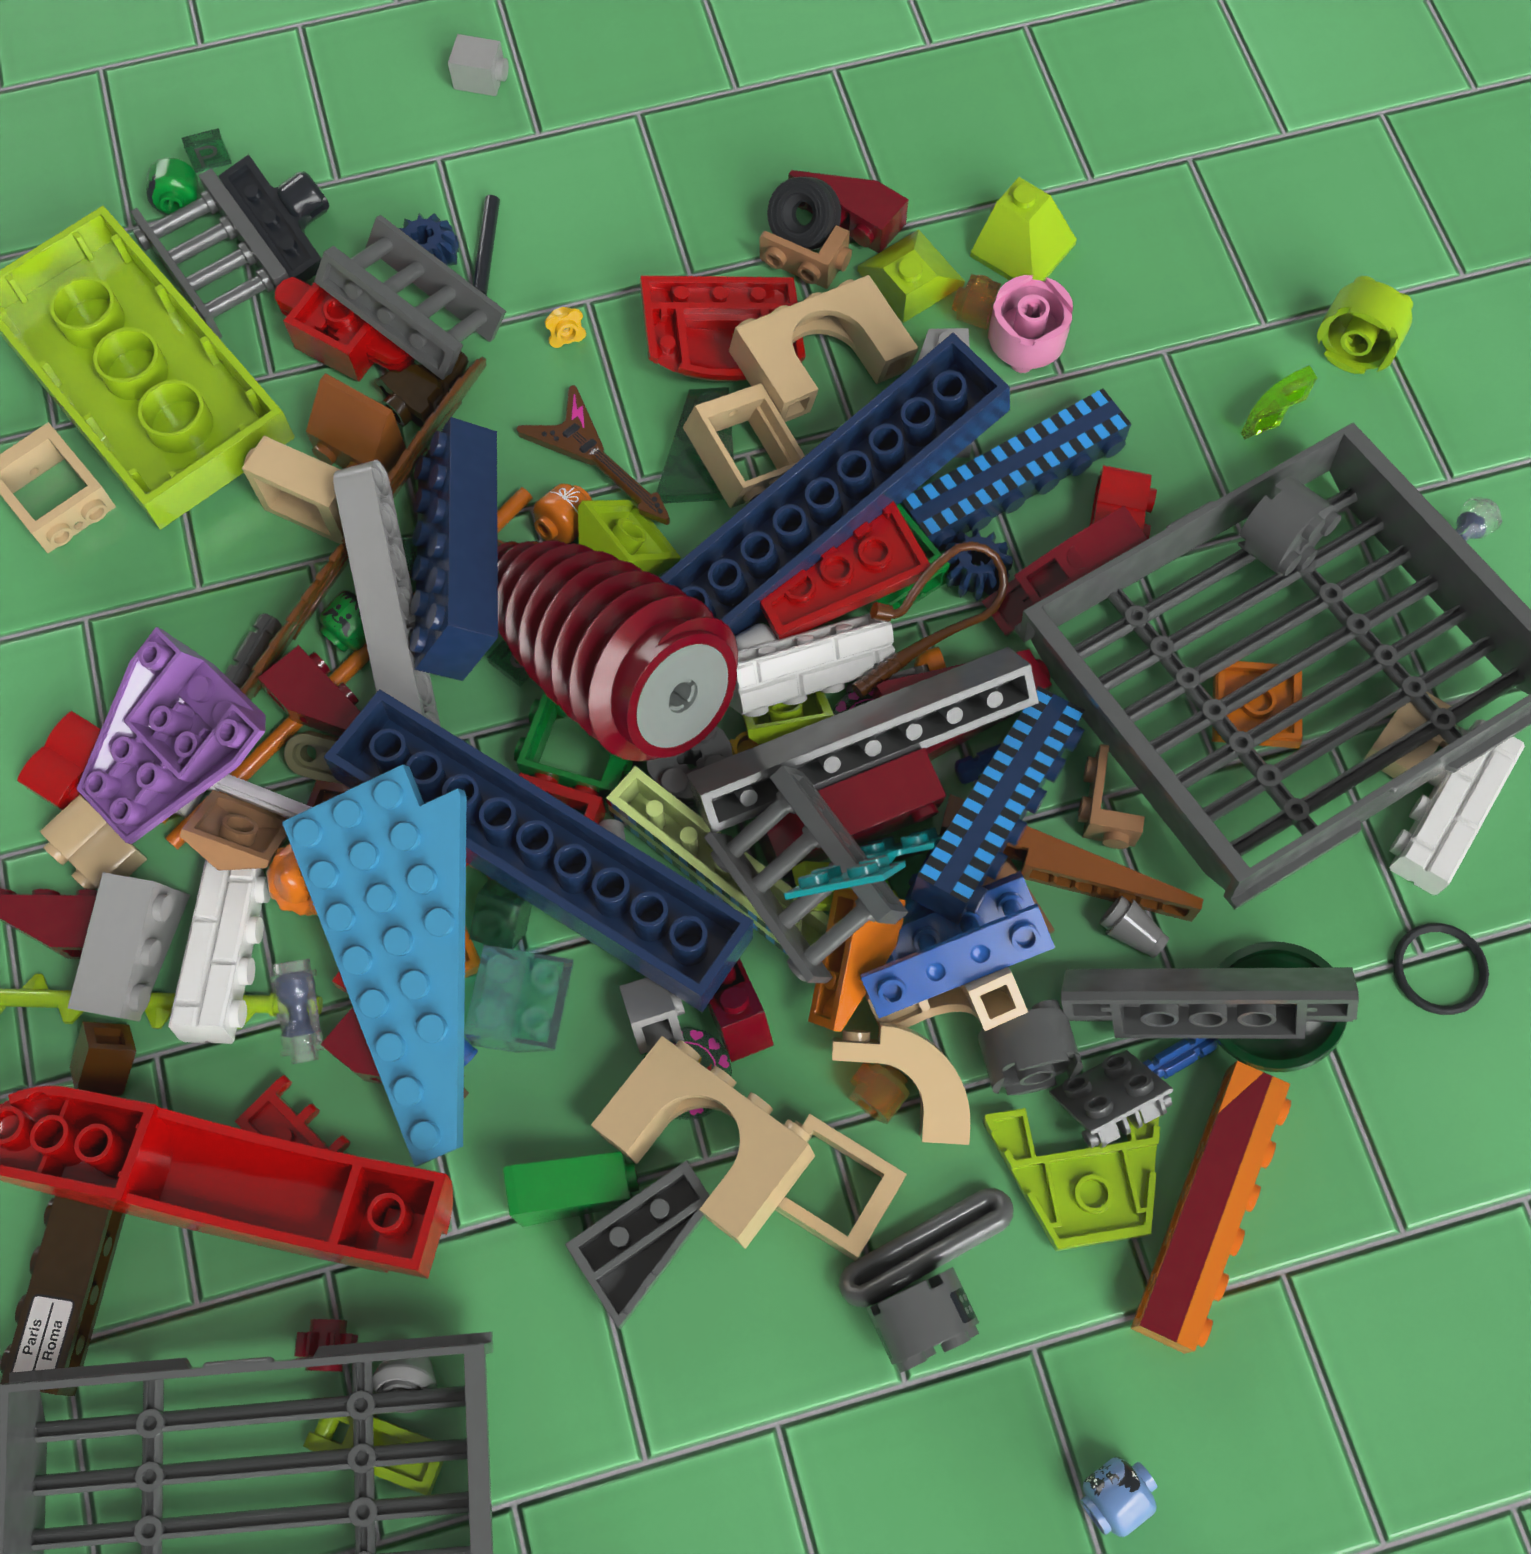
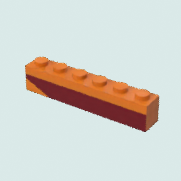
(1211, 1208)

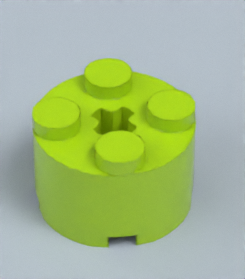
(1365, 326)

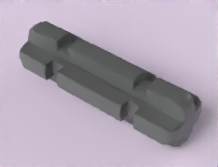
(252, 649)

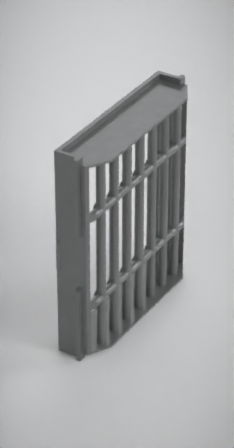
(1416, 540)
(26, 1436)

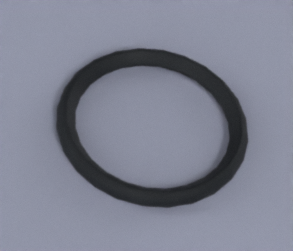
(1414, 997)

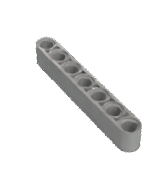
(382, 583)

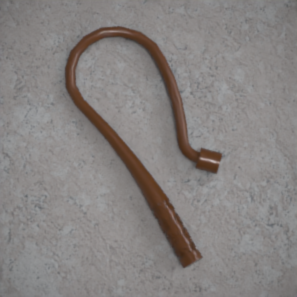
(886, 612)

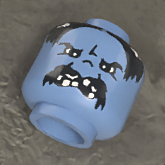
(1119, 1496)

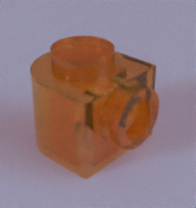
(976, 301)
(879, 1090)

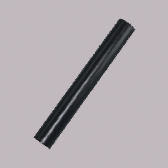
(486, 243)

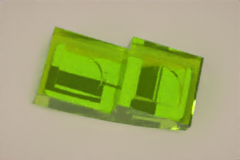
(1275, 402)

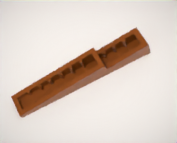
(1080, 871)

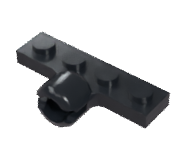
(279, 213)

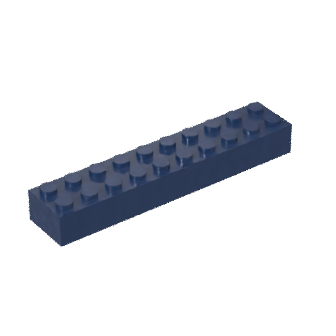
(845, 482)
(555, 854)

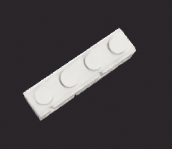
(809, 663)
(1452, 817)
(219, 955)

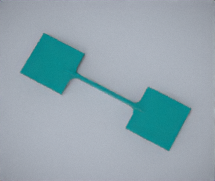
(874, 869)

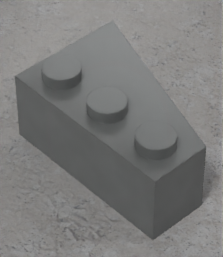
(639, 1240)

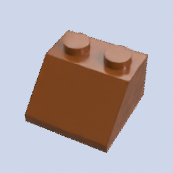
(352, 427)

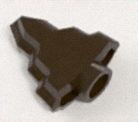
(417, 390)

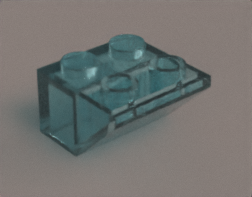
(518, 1000)

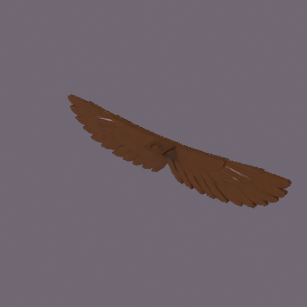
(339, 558)

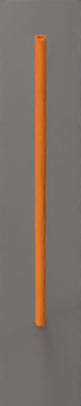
(343, 673)

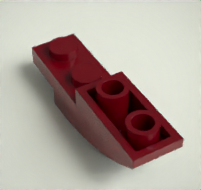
(1066, 564)

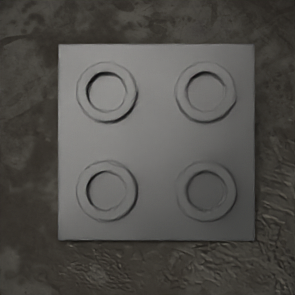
(1110, 1094)

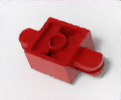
(333, 332)

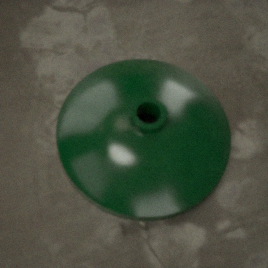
(1282, 1054)

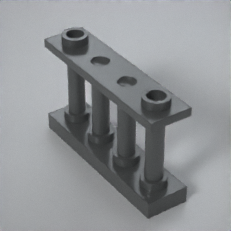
(231, 225)
(396, 318)
(821, 831)

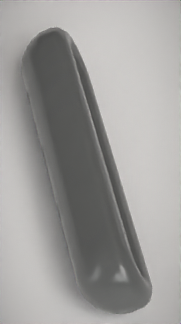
(926, 1247)

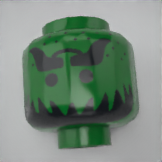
(171, 185)
(343, 622)

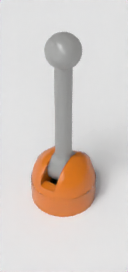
(927, 661)

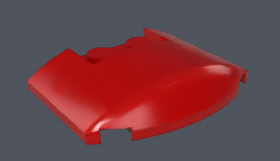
(695, 318)

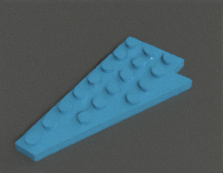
(393, 912)

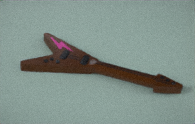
(580, 441)

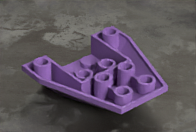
(166, 737)

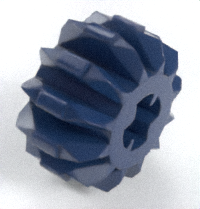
(434, 236)
(972, 577)

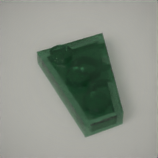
(684, 473)

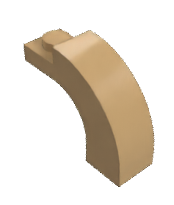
(990, 999)
(941, 1091)

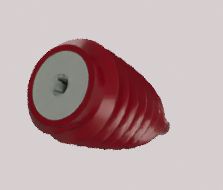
(616, 647)

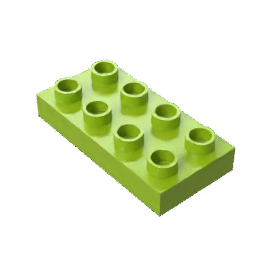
(134, 366)

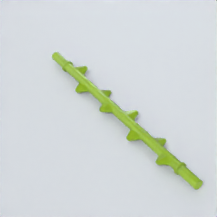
(37, 994)

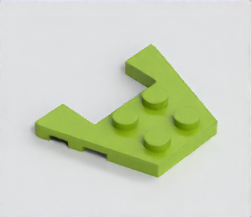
(1085, 1192)

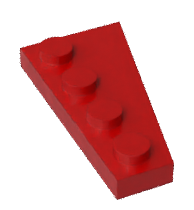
(862, 569)

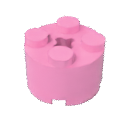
(1030, 322)

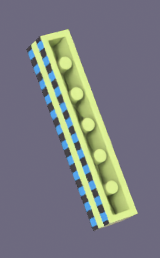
(679, 838)

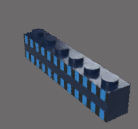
(1019, 469)
(996, 807)

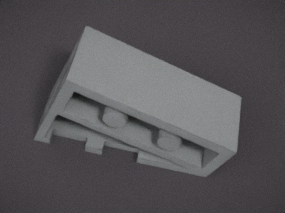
(125, 945)

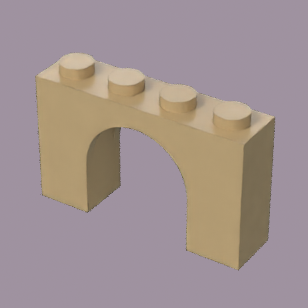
(850, 312)
(675, 1082)

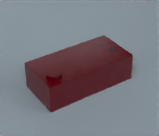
(869, 804)

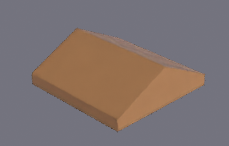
(234, 833)

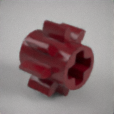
(323, 1333)

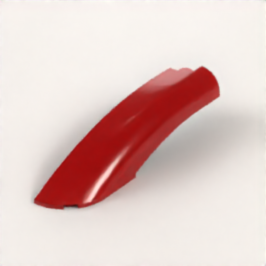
(223, 1179)

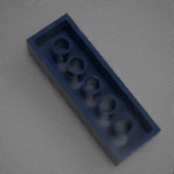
(455, 551)

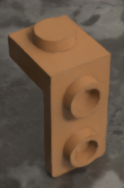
(809, 266)
(1111, 827)

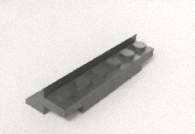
(1211, 1000)

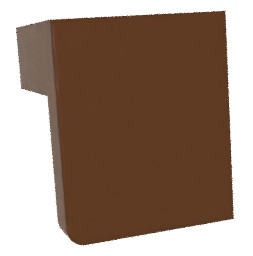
(103, 1058)

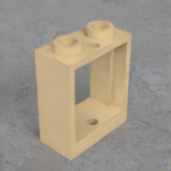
(745, 405)
(33, 458)
(295, 487)
(874, 1210)

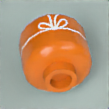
(558, 513)

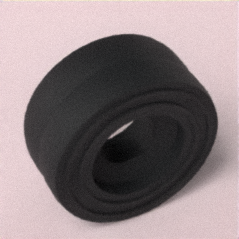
(784, 205)

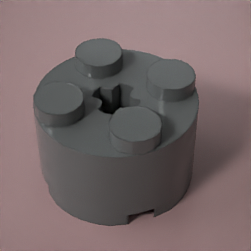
(1288, 527)
(1030, 1050)

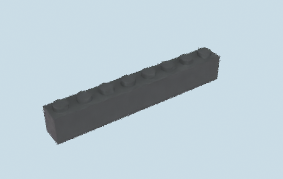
(866, 736)

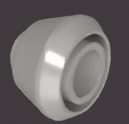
(404, 1375)

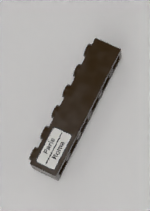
(64, 1289)

